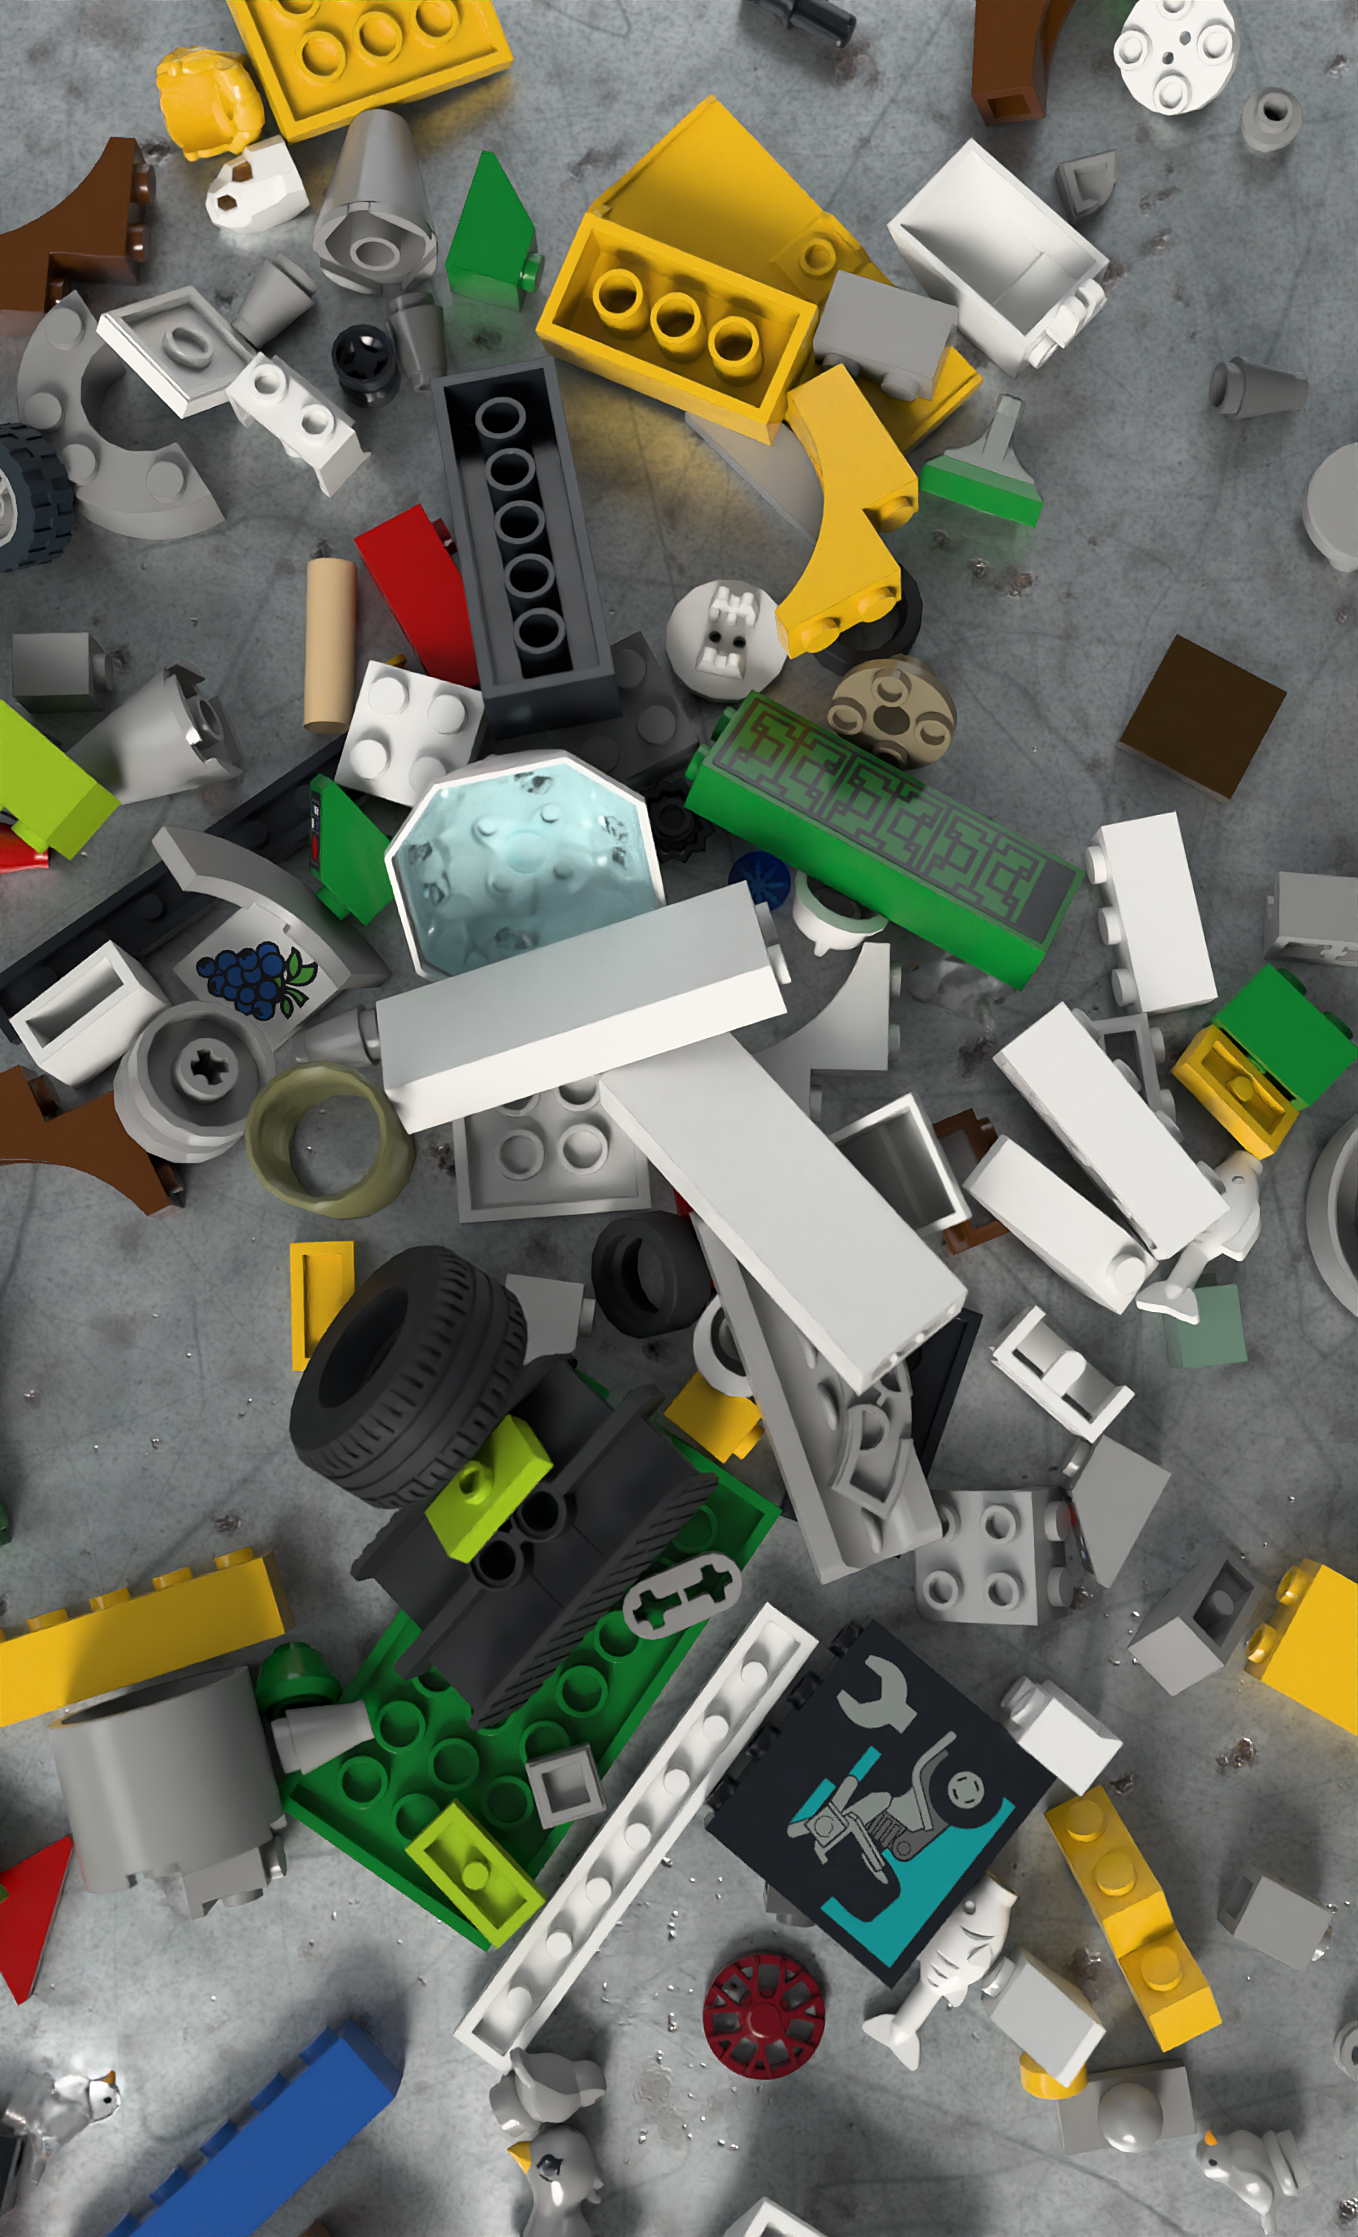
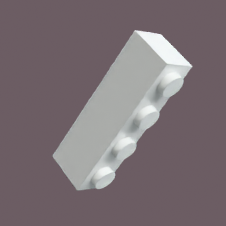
(1113, 1132)

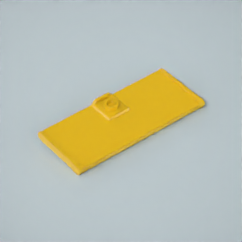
(734, 205)

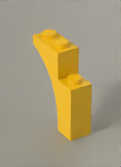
(864, 493)

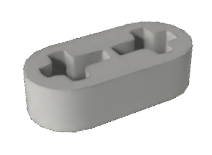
(689, 1609)

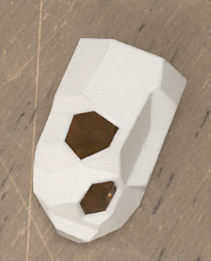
(257, 189)

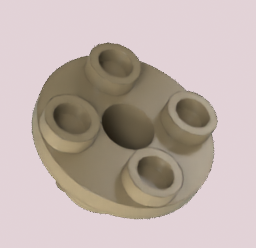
(895, 711)

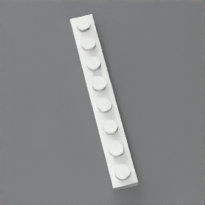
(635, 1836)

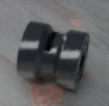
(361, 352)

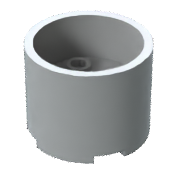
(166, 1779)

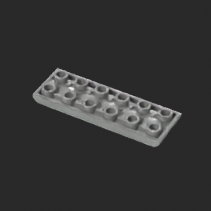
(805, 1424)

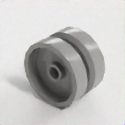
(192, 1081)

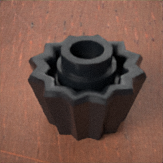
(674, 828)

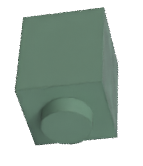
(1218, 1334)

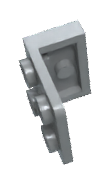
(997, 1558)

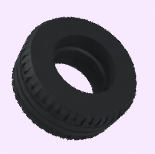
(409, 1378)

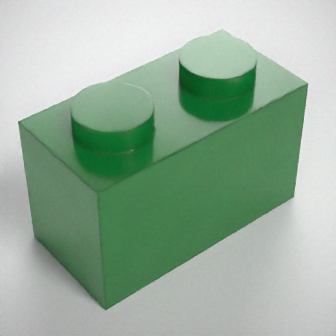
(1286, 1034)

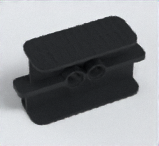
(619, 1505)

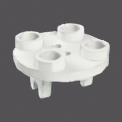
(1198, 68)
(720, 669)

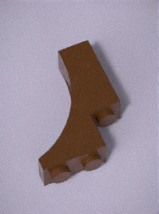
(1014, 57)
(85, 238)
(82, 1139)

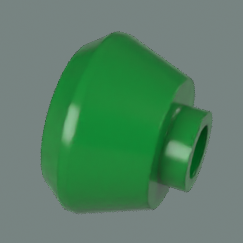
(293, 1680)

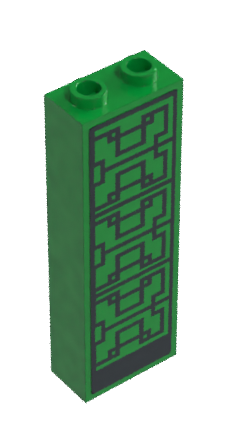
(882, 838)

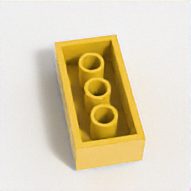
(678, 328)

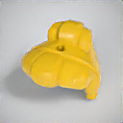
(210, 101)

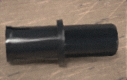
(814, 16)

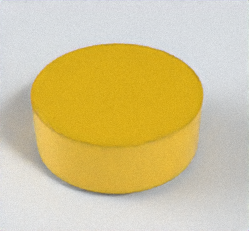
(1043, 2085)

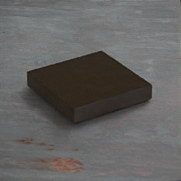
(1201, 719)

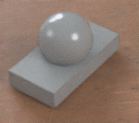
(1128, 2109)

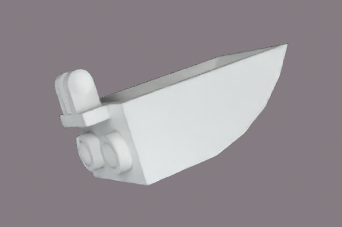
(1000, 258)
(905, 1165)

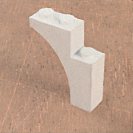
(846, 1037)

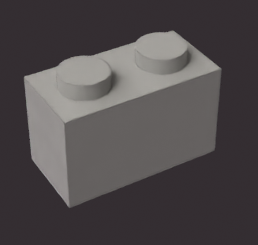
(885, 336)

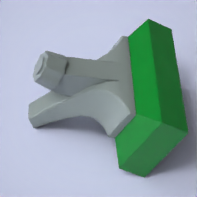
(987, 470)

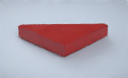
(30, 1913)

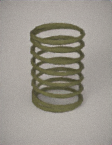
(273, 1125)

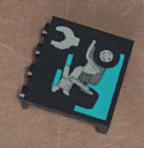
(876, 1799)

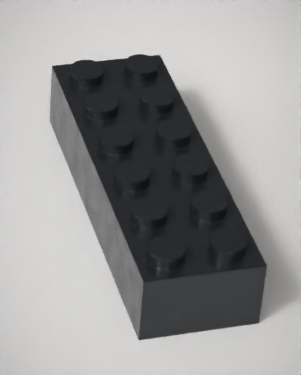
(524, 550)

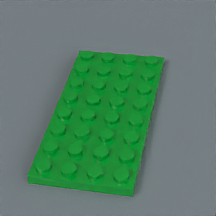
(427, 1755)

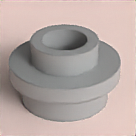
(1267, 134)

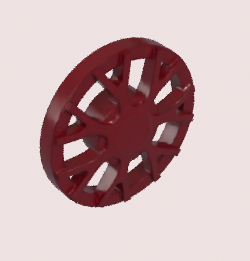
(763, 2015)

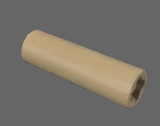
(330, 645)

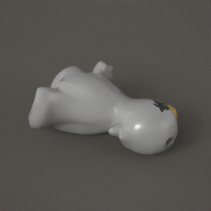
(561, 2176)

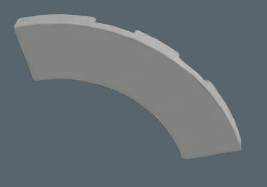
(244, 878)
(875, 1442)

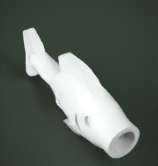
(1230, 1235)
(948, 1965)

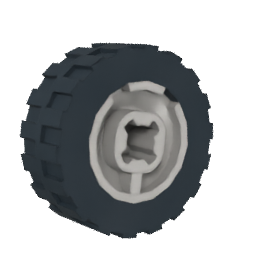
(33, 500)

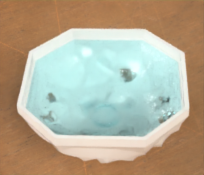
(519, 860)

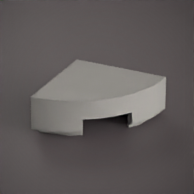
(1086, 185)

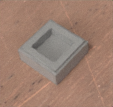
(566, 1785)

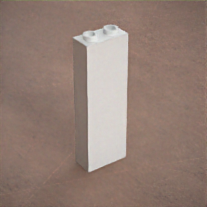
(580, 1007)
(785, 1203)

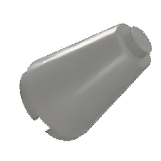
(376, 210)
(162, 740)

